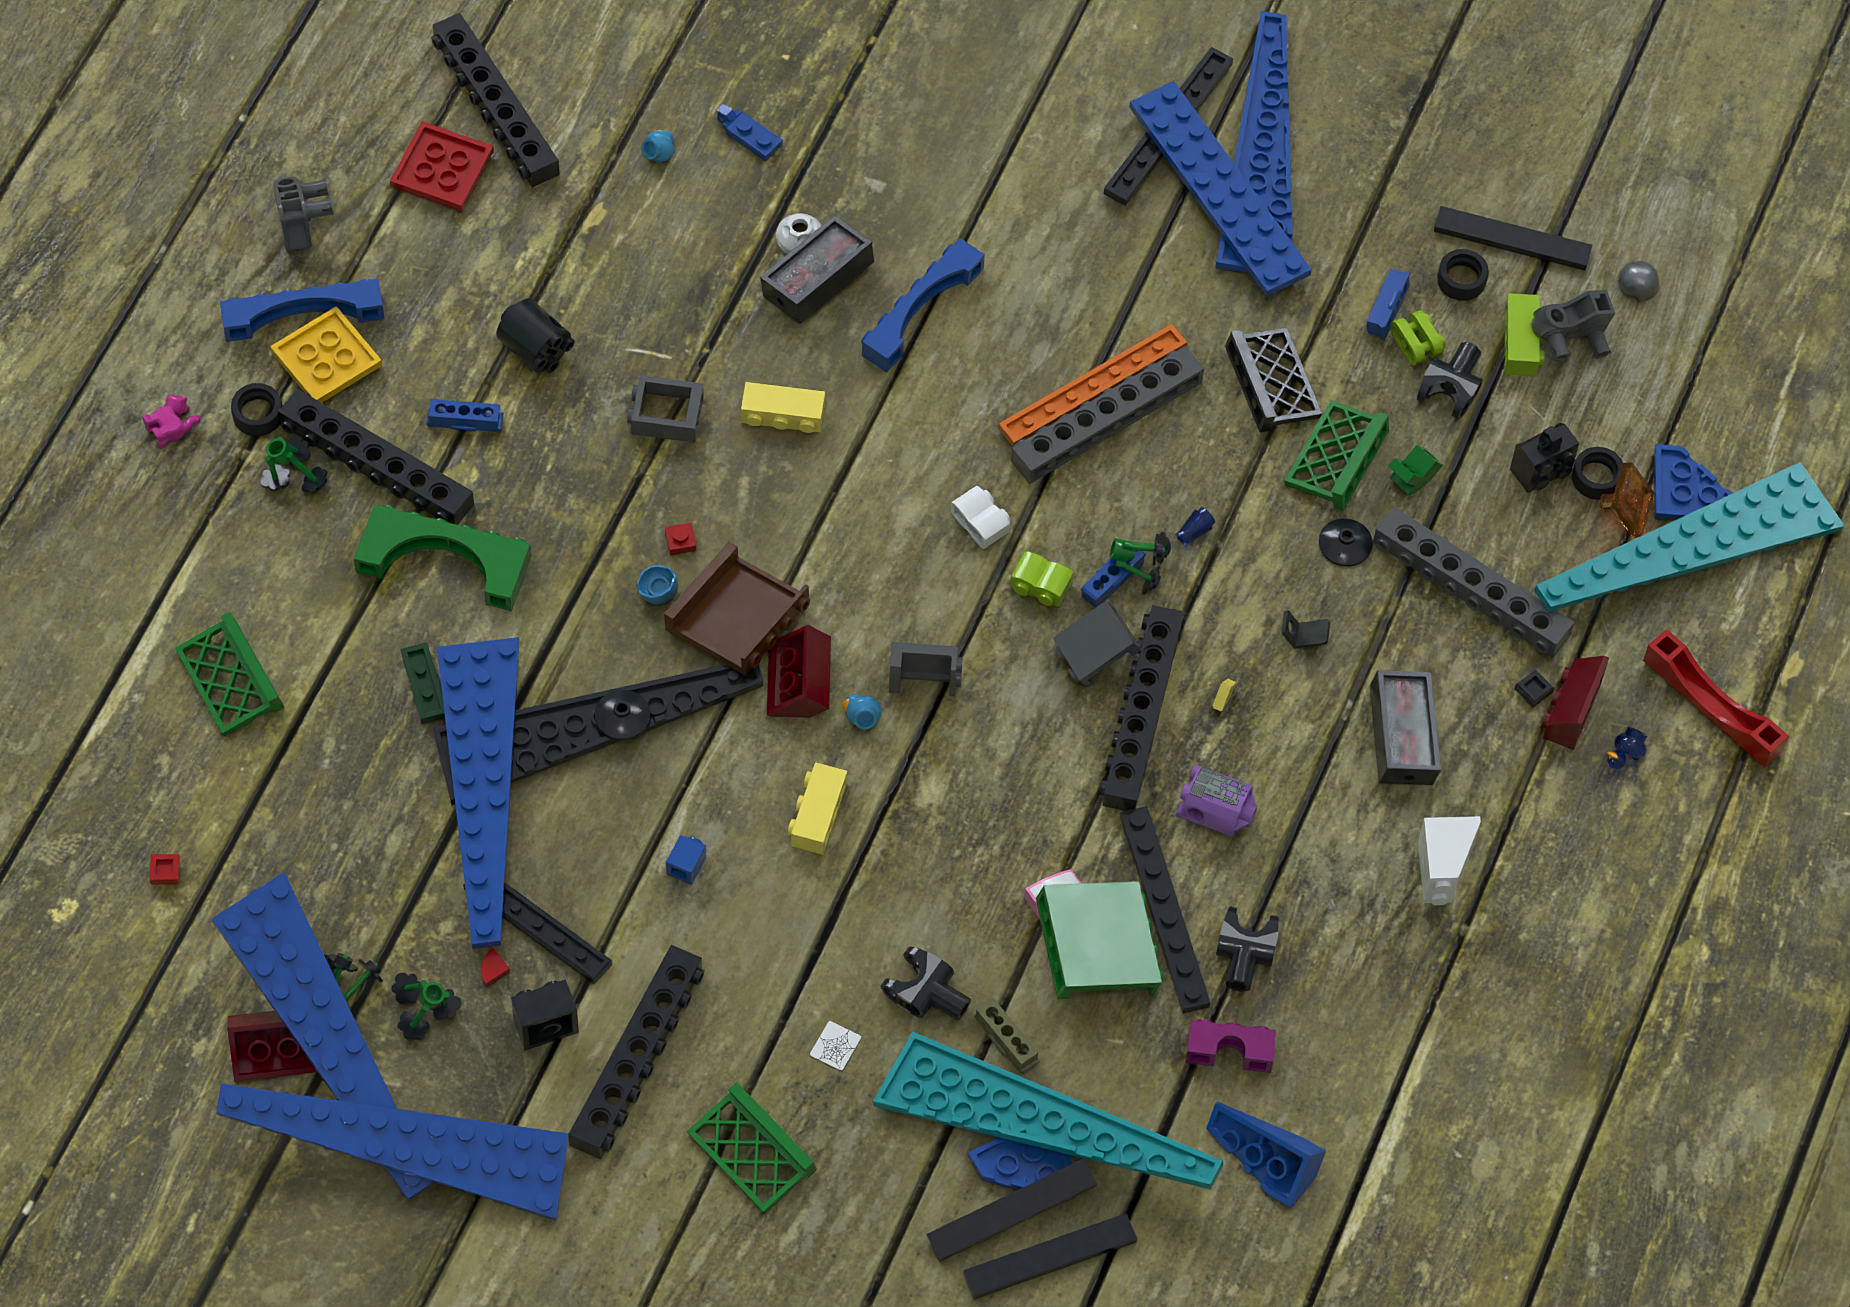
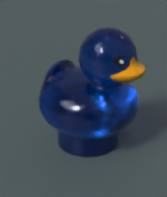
(1629, 743)

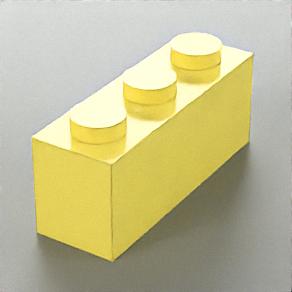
(782, 407)
(817, 808)

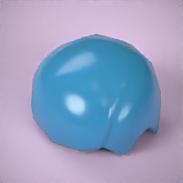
(657, 584)

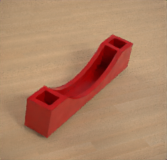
(1749, 730)

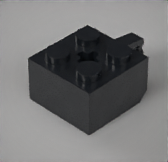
(1544, 457)

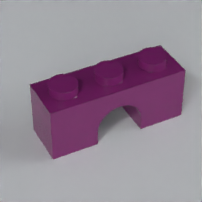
(1253, 1043)

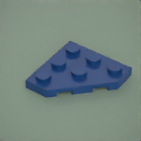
(1681, 483)
(1015, 1163)

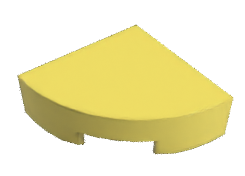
(1224, 694)

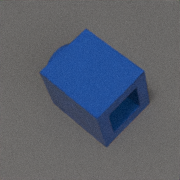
(686, 859)

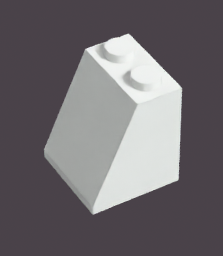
(1443, 855)

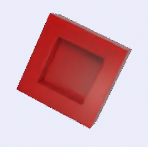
(680, 539)
(164, 869)

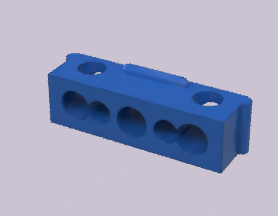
(1388, 303)
(465, 415)
(1110, 583)

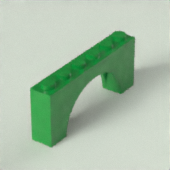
(397, 533)

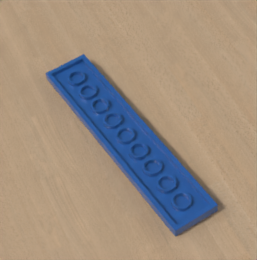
(1220, 188)

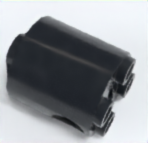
(534, 335)

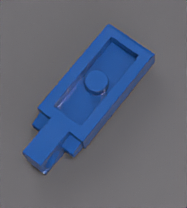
(749, 132)

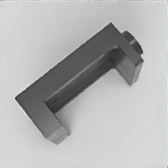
(1095, 642)
(924, 663)

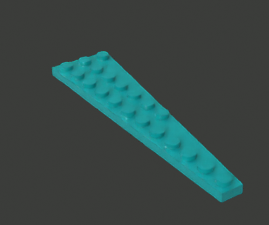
(1748, 521)
(977, 1096)

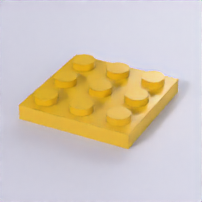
(326, 355)

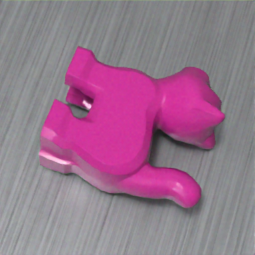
(165, 422)

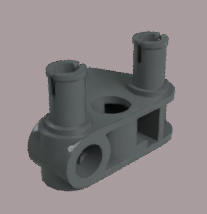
(296, 212)
(1588, 312)

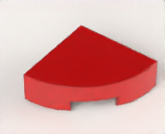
(493, 968)

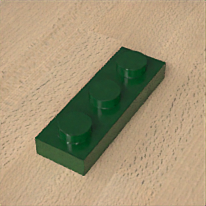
(423, 682)

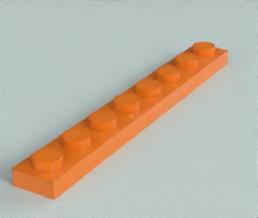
(1091, 384)

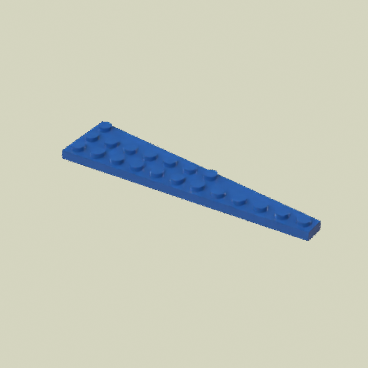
(1265, 131)
(480, 719)
(292, 973)
(475, 1156)

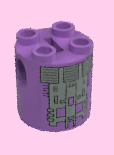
(1217, 802)

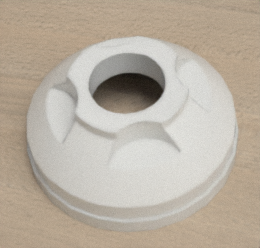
(788, 238)

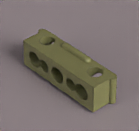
(1005, 1044)

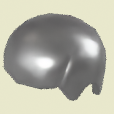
(1639, 280)

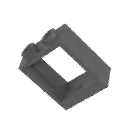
(660, 427)

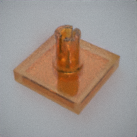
(1630, 500)

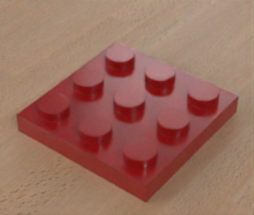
(441, 166)

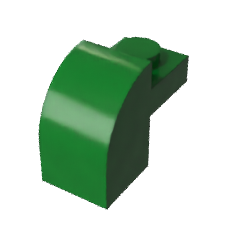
(1414, 470)

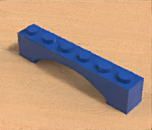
(958, 265)
(246, 315)

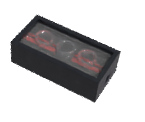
(817, 269)
(1405, 727)

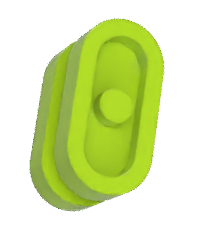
(1417, 337)

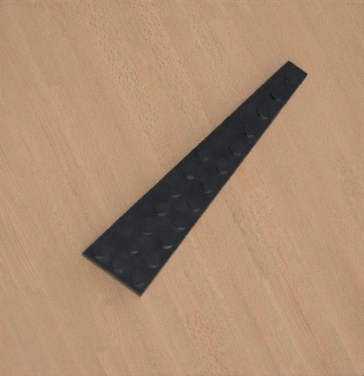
(568, 729)

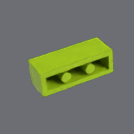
(1521, 343)

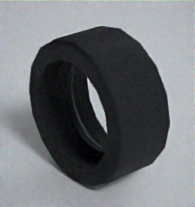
(1467, 258)
(249, 393)
(1596, 455)

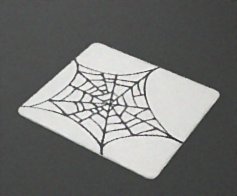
(835, 1045)

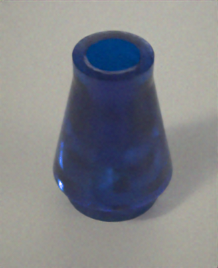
(1195, 526)

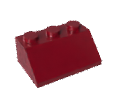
(799, 674)
(1574, 700)
(264, 1047)

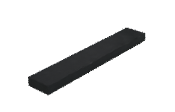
(1513, 238)
(553, 936)
(1011, 1210)
(1050, 1256)

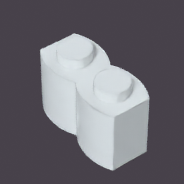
(981, 517)

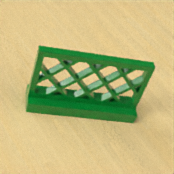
(1355, 467)
(250, 664)
(774, 1137)

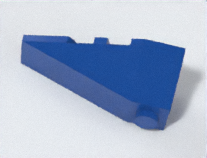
(1274, 1156)

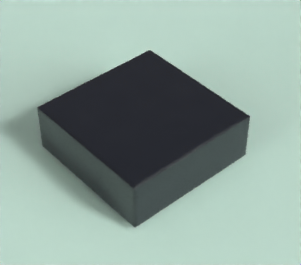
(1534, 688)

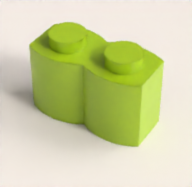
(1041, 579)

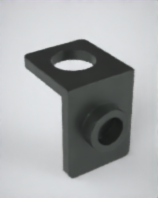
(1305, 633)

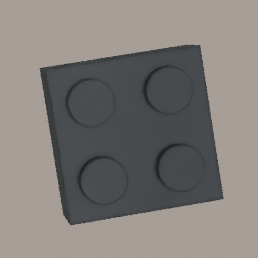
(544, 1014)

